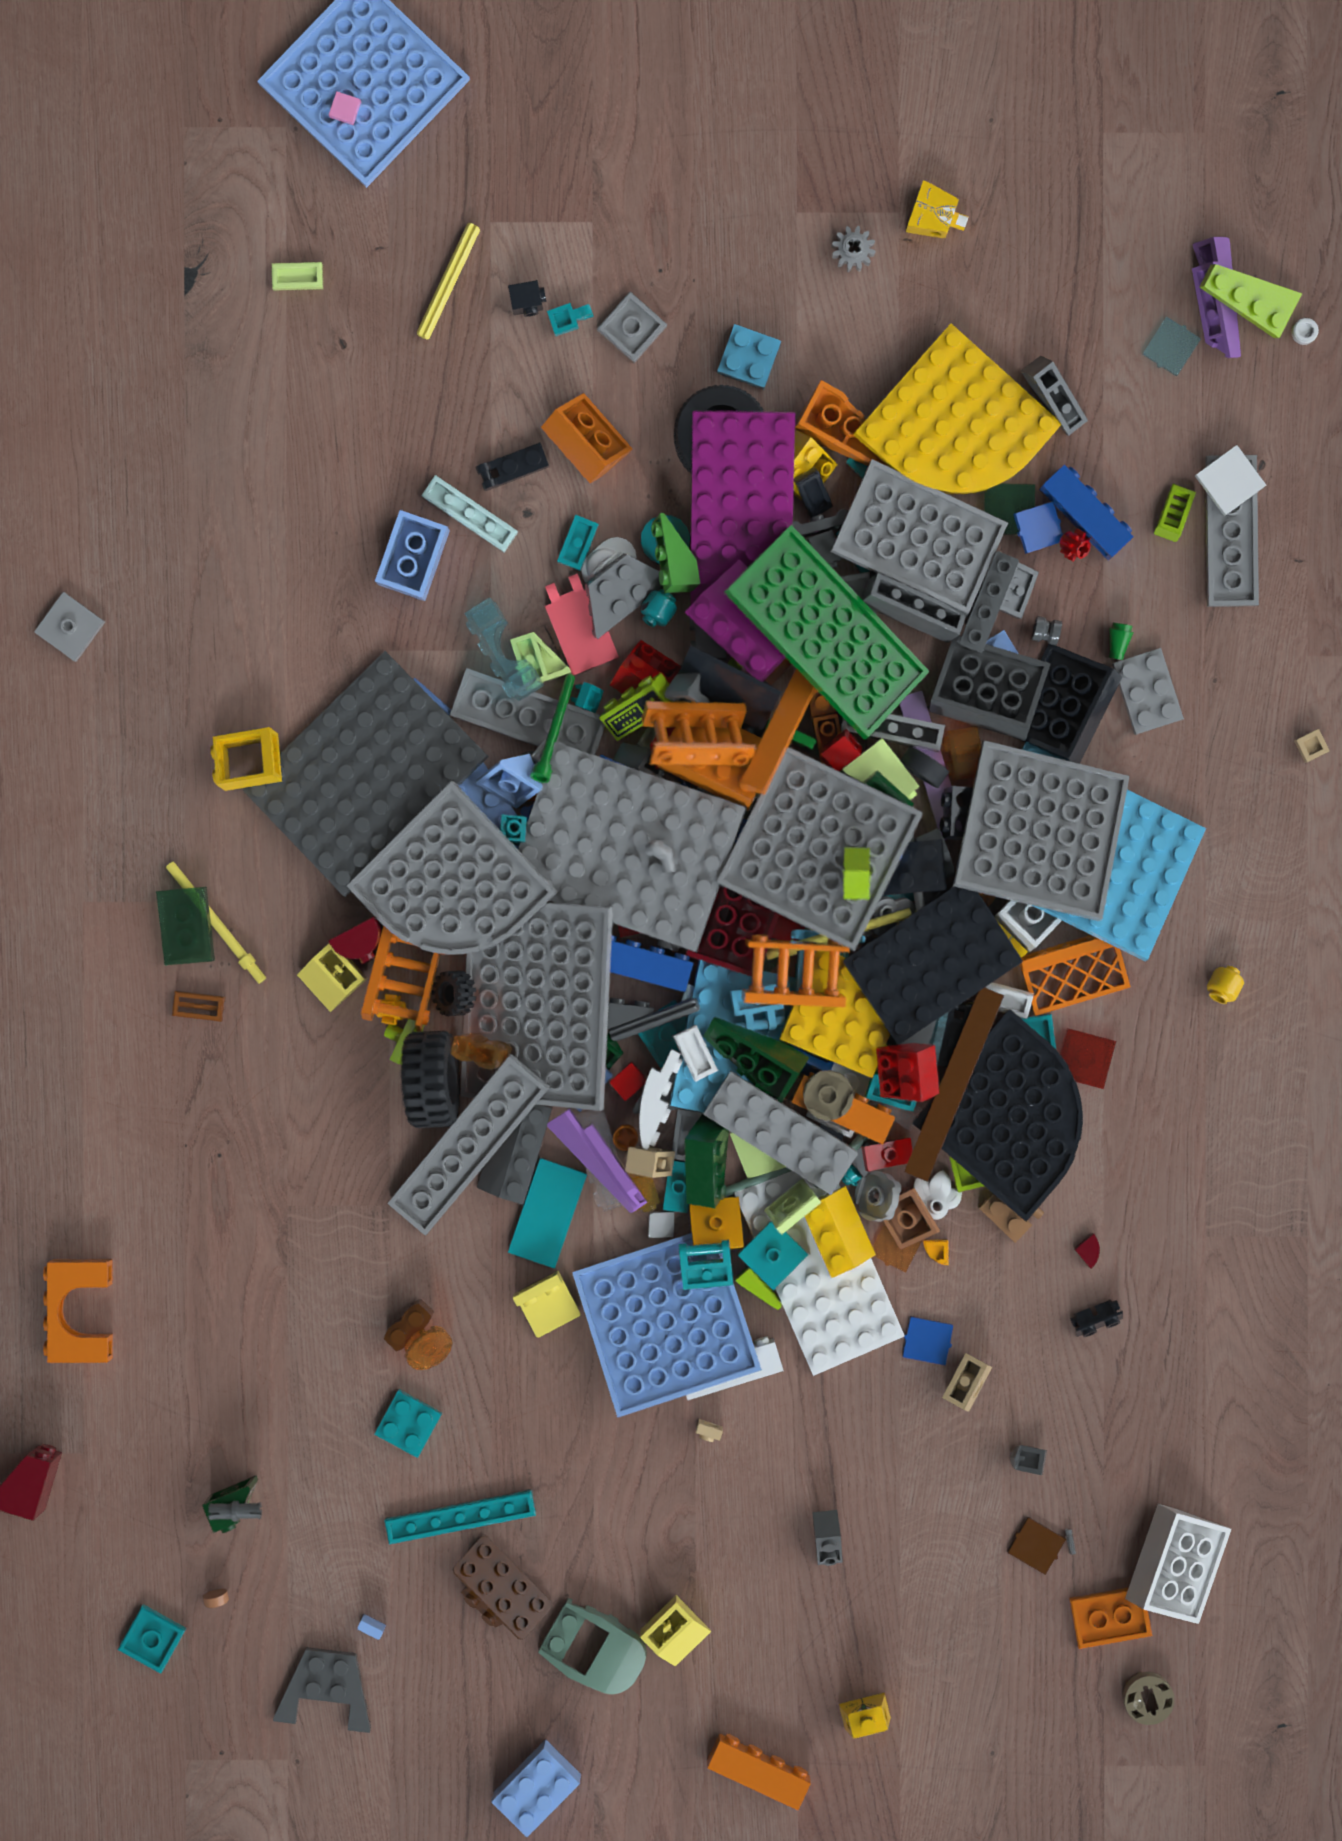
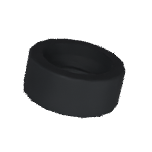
(924, 767)

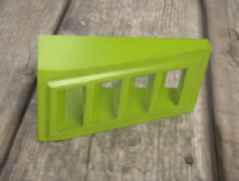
(1170, 528)
(754, 1284)

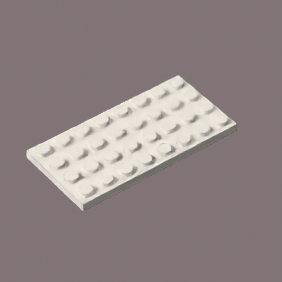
(829, 1315)

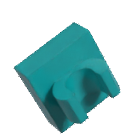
(588, 697)

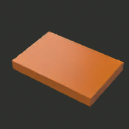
(1107, 1619)

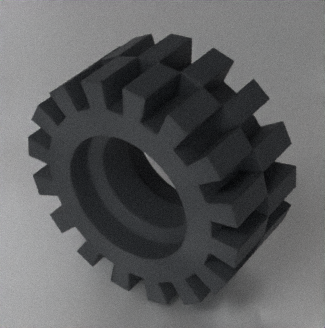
(446, 985)

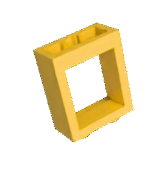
(270, 755)

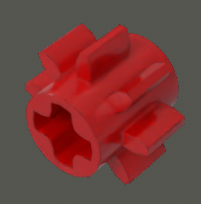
(1075, 544)

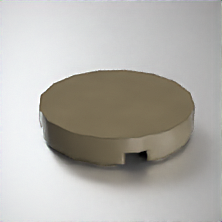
(828, 1095)

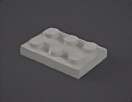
(1148, 691)

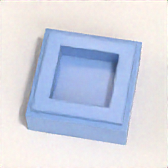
(371, 1627)

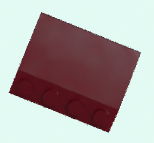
(727, 927)

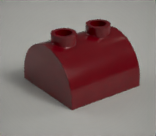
(359, 941)

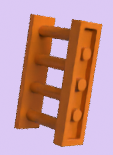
(697, 716)
(378, 982)
(781, 993)

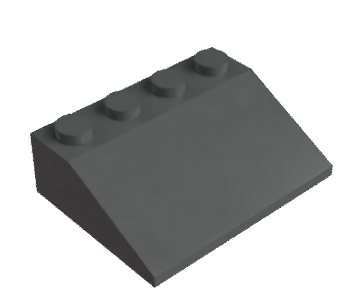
(990, 689)

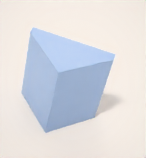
(511, 780)

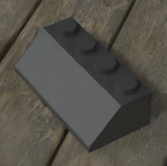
(513, 1164)

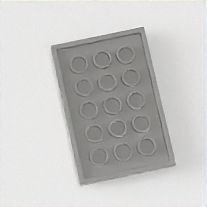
(919, 536)

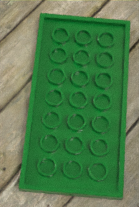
(827, 632)

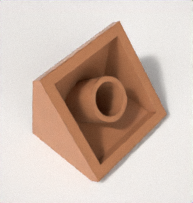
(911, 1220)

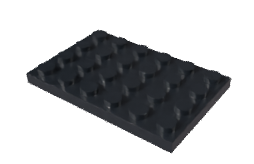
(932, 962)

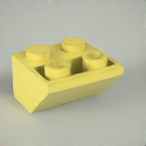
(331, 977)
(674, 1631)

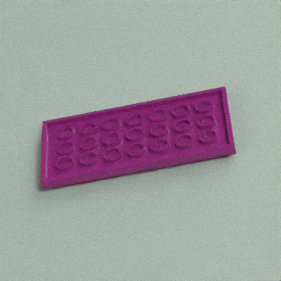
(739, 487)

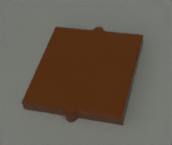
(1036, 1545)

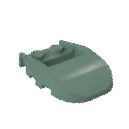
(616, 1662)

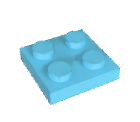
(749, 356)

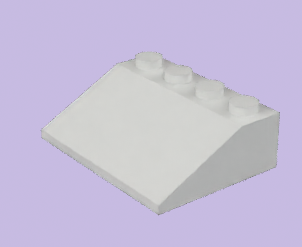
(1177, 1564)

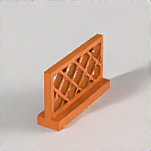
(1062, 953)

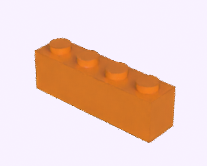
(860, 1118)
(758, 1771)

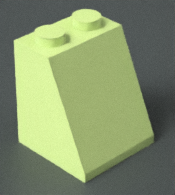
(884, 760)

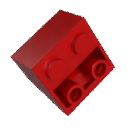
(641, 663)
(908, 1071)

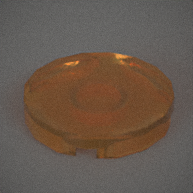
(428, 1348)

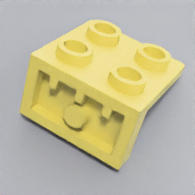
(547, 1304)

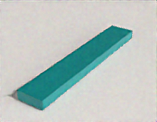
(460, 1517)

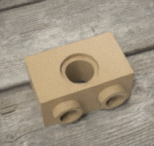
(649, 1162)
(967, 1382)

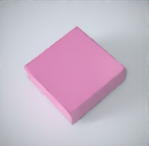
(344, 108)

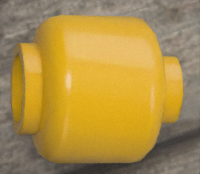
(1225, 984)

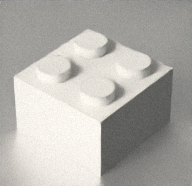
(1026, 923)

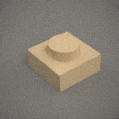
(1311, 745)
(709, 1431)

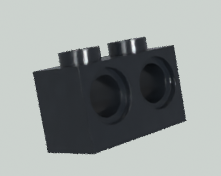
(954, 812)

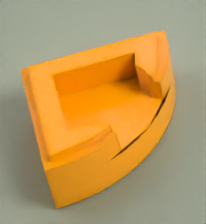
(937, 1250)

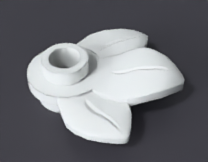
(938, 1192)

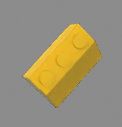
(839, 1232)

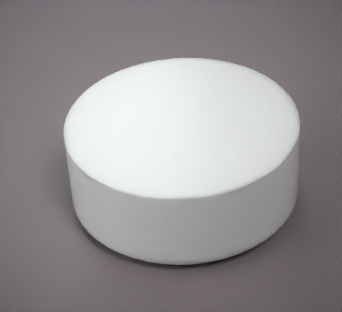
(1305, 331)

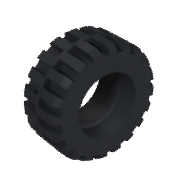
(430, 1079)

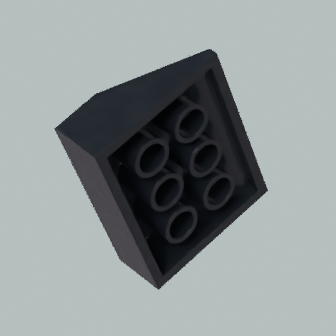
(729, 685)
(1071, 703)

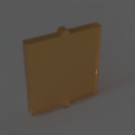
(889, 1252)

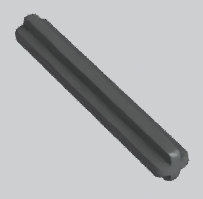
(654, 1019)

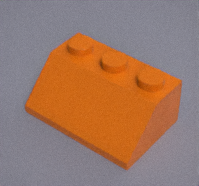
(586, 437)

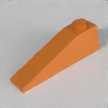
(832, 422)

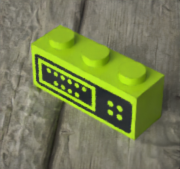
(626, 714)

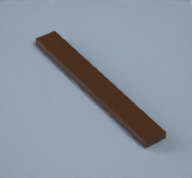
(954, 1084)

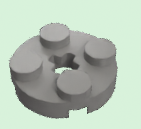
(888, 1200)

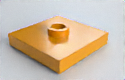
(717, 1223)

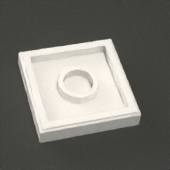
(1230, 480)

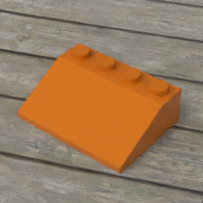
(716, 779)

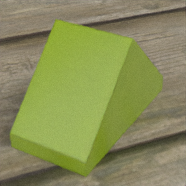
(857, 873)

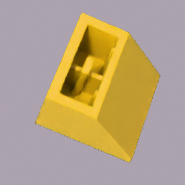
(809, 455)

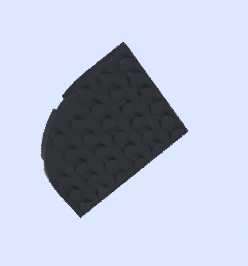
(1016, 1117)

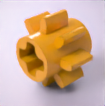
(392, 1000)

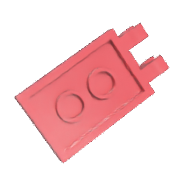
(574, 629)

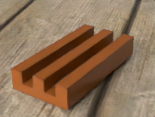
(220, 1008)

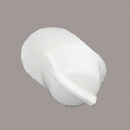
(605, 555)

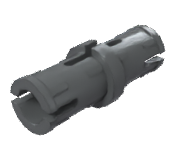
(235, 1511)

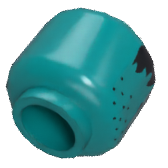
(658, 608)

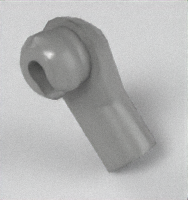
(662, 852)

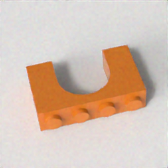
(63, 1342)

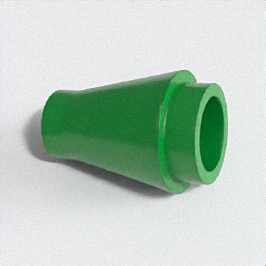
(1119, 639)

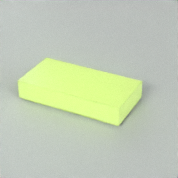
(297, 276)

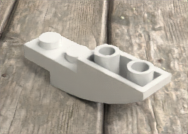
(653, 1109)

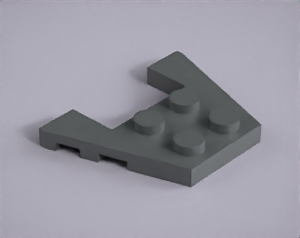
(329, 1678)

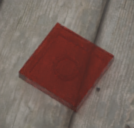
(1087, 1057)

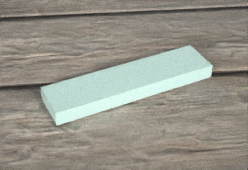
(469, 513)

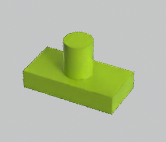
(398, 1035)

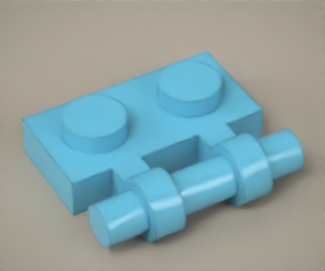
(746, 1009)

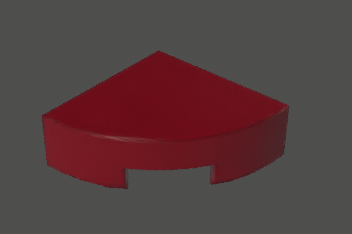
(1089, 1250)

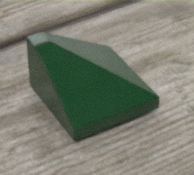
(613, 1052)

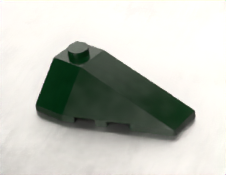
(763, 1060)

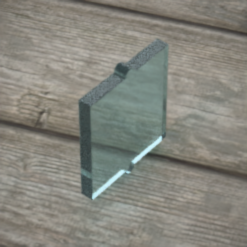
(1171, 346)

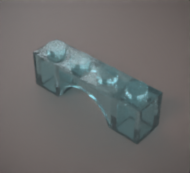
(488, 624)

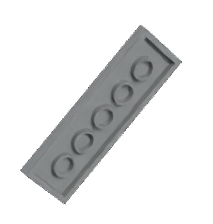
(1232, 551)
(529, 720)
(780, 1132)

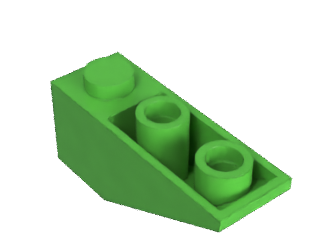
(676, 561)

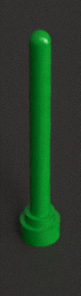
(542, 769)

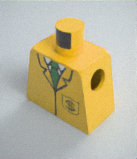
(865, 1715)

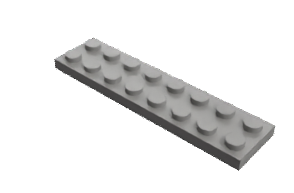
(468, 1144)

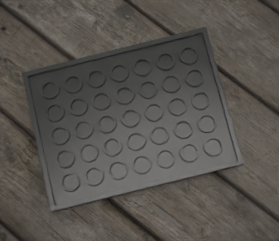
(365, 771)

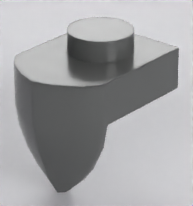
(1028, 1459)

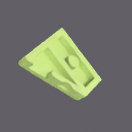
(544, 660)

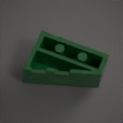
(706, 1163)

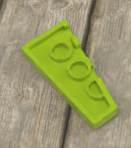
(1254, 299)

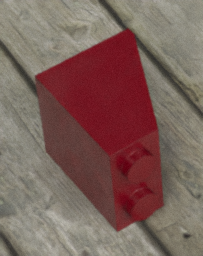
(30, 1484)

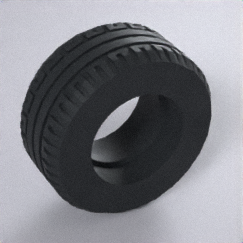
(707, 399)

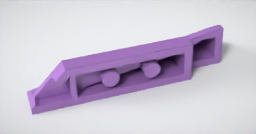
(1217, 319)
(597, 1157)

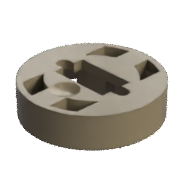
(1135, 1702)

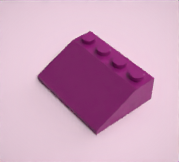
(733, 629)

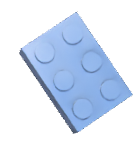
(412, 555)
(536, 1788)

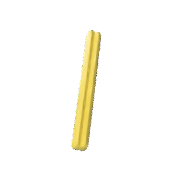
(448, 281)

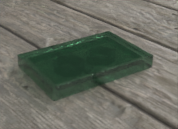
(185, 925)

